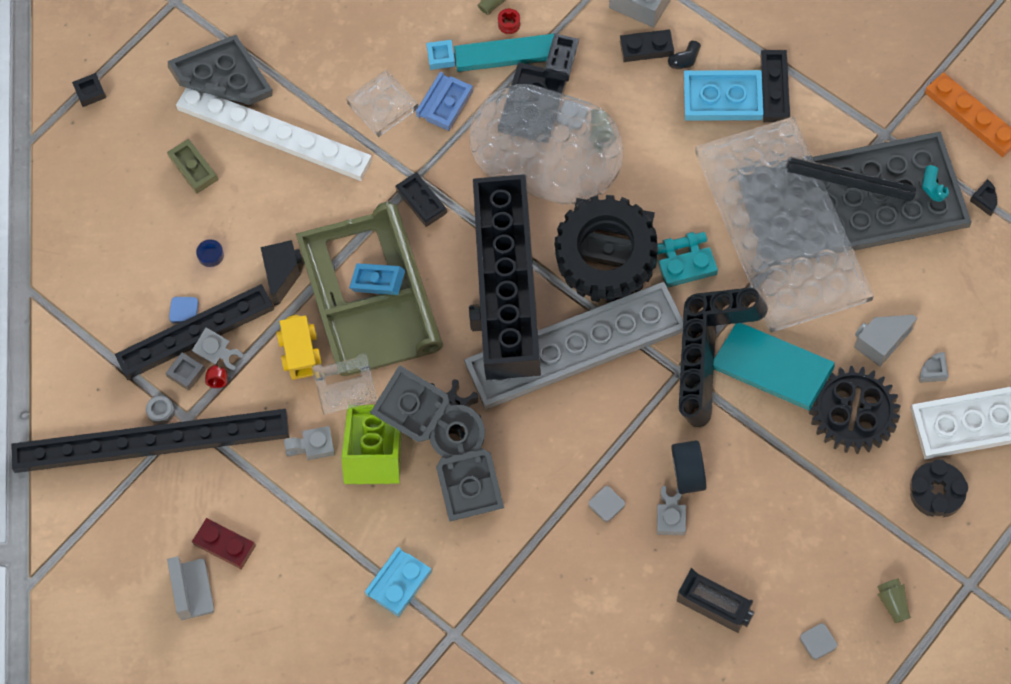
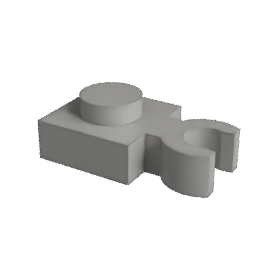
(213, 346)
(670, 516)

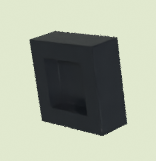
(89, 89)

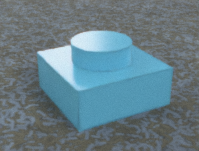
(440, 54)

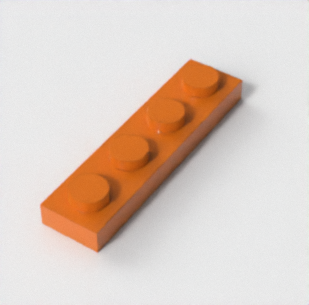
(971, 113)

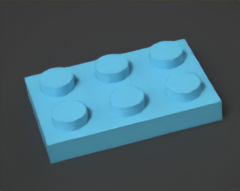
(723, 95)

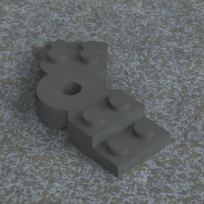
(426, 414)

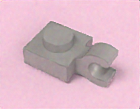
(315, 443)

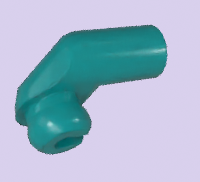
(931, 187)

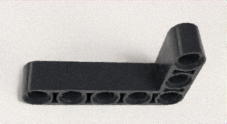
(704, 345)

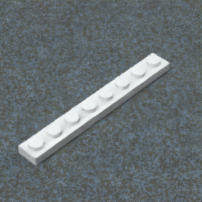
(275, 133)

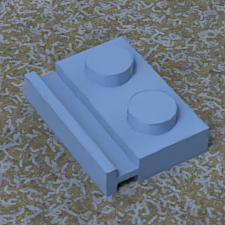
(444, 101)

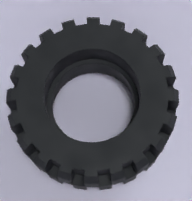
(598, 215)

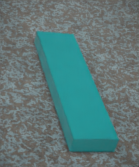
(502, 52)

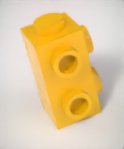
(297, 339)

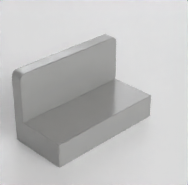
(190, 588)

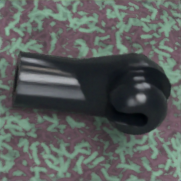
(686, 58)

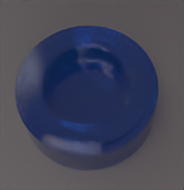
(210, 253)

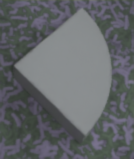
(934, 369)

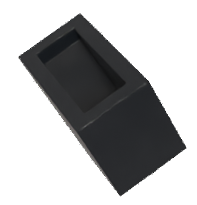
(281, 268)

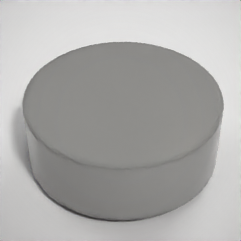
(160, 409)

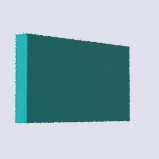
(773, 365)

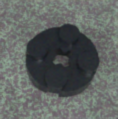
(937, 504)

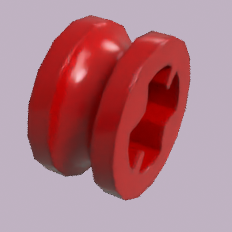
(509, 14)

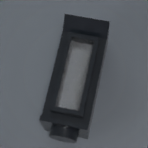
(715, 601)

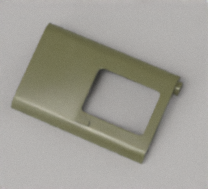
(382, 325)

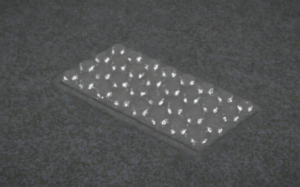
(783, 225)

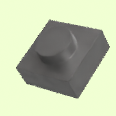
(185, 371)

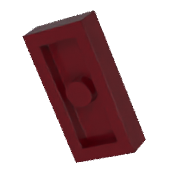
(223, 543)

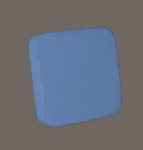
(183, 309)

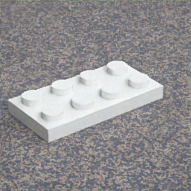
(963, 423)

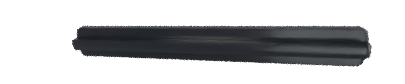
(850, 179)

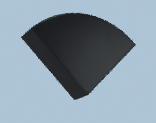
(985, 198)
(475, 320)

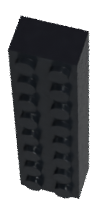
(506, 278)

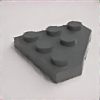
(222, 71)

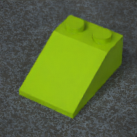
(370, 449)

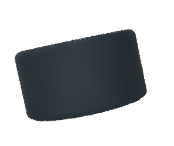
(689, 467)

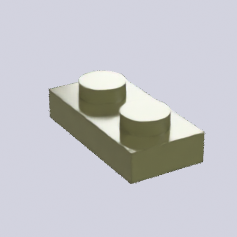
(192, 166)

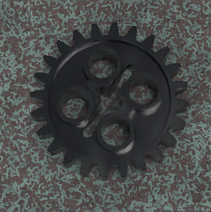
(880, 414)

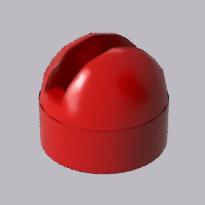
(216, 377)

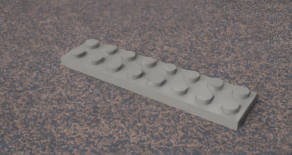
(587, 342)

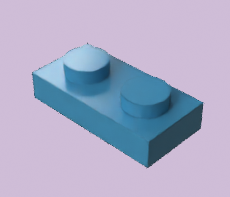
(377, 279)

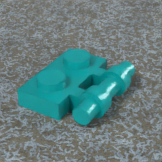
(687, 266)

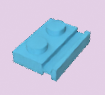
(398, 581)

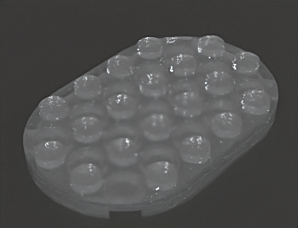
(553, 138)

